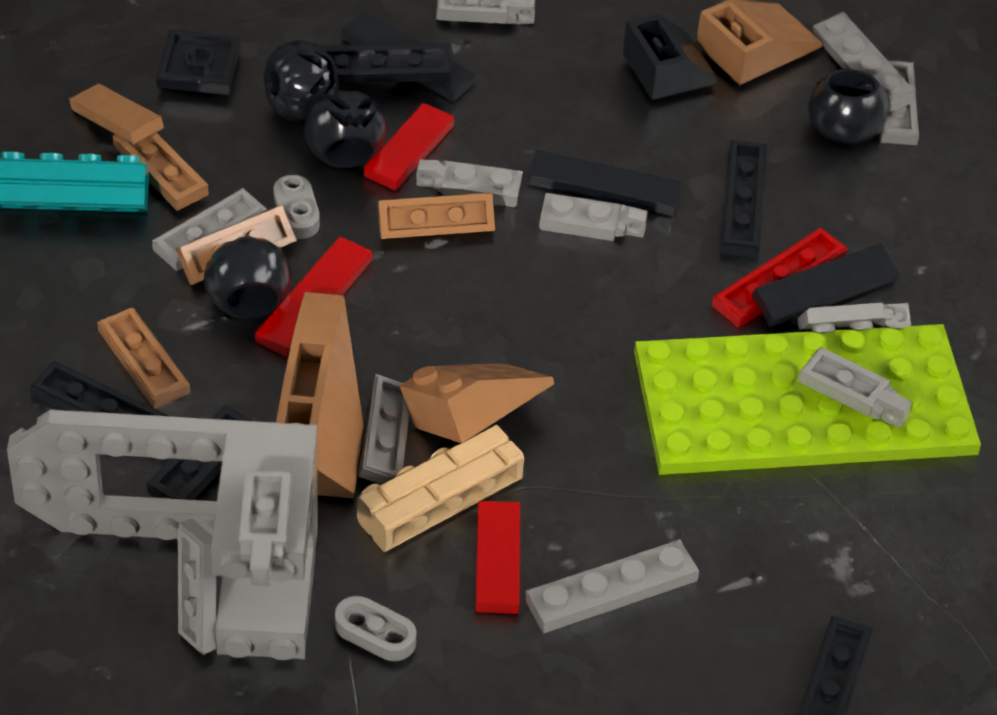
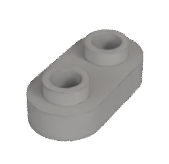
(299, 205)
(377, 628)

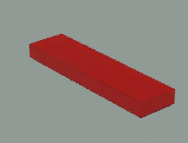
(813, 250)
(330, 275)

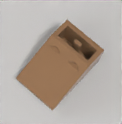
(752, 37)

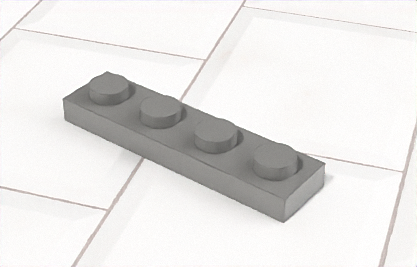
(855, 51)
(611, 586)

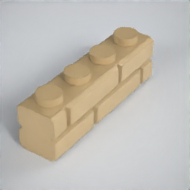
(439, 487)

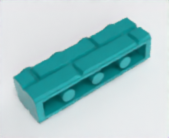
(73, 184)

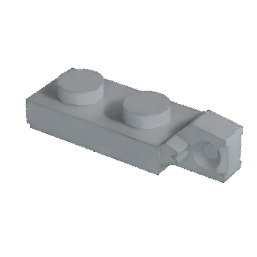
(487, 11)
(465, 178)
(591, 218)
(855, 317)
(854, 387)
(264, 521)

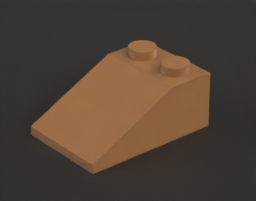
(468, 398)

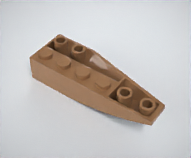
(324, 391)

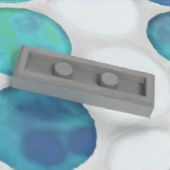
(902, 124)
(217, 217)
(384, 431)
(196, 587)

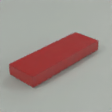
(408, 146)
(498, 557)

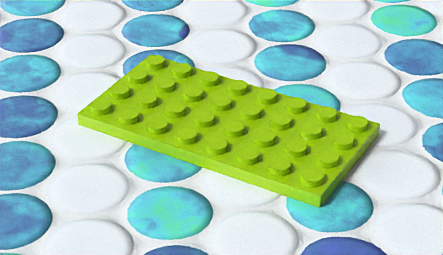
(742, 406)

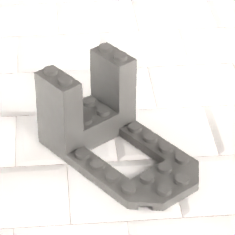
(60, 482)

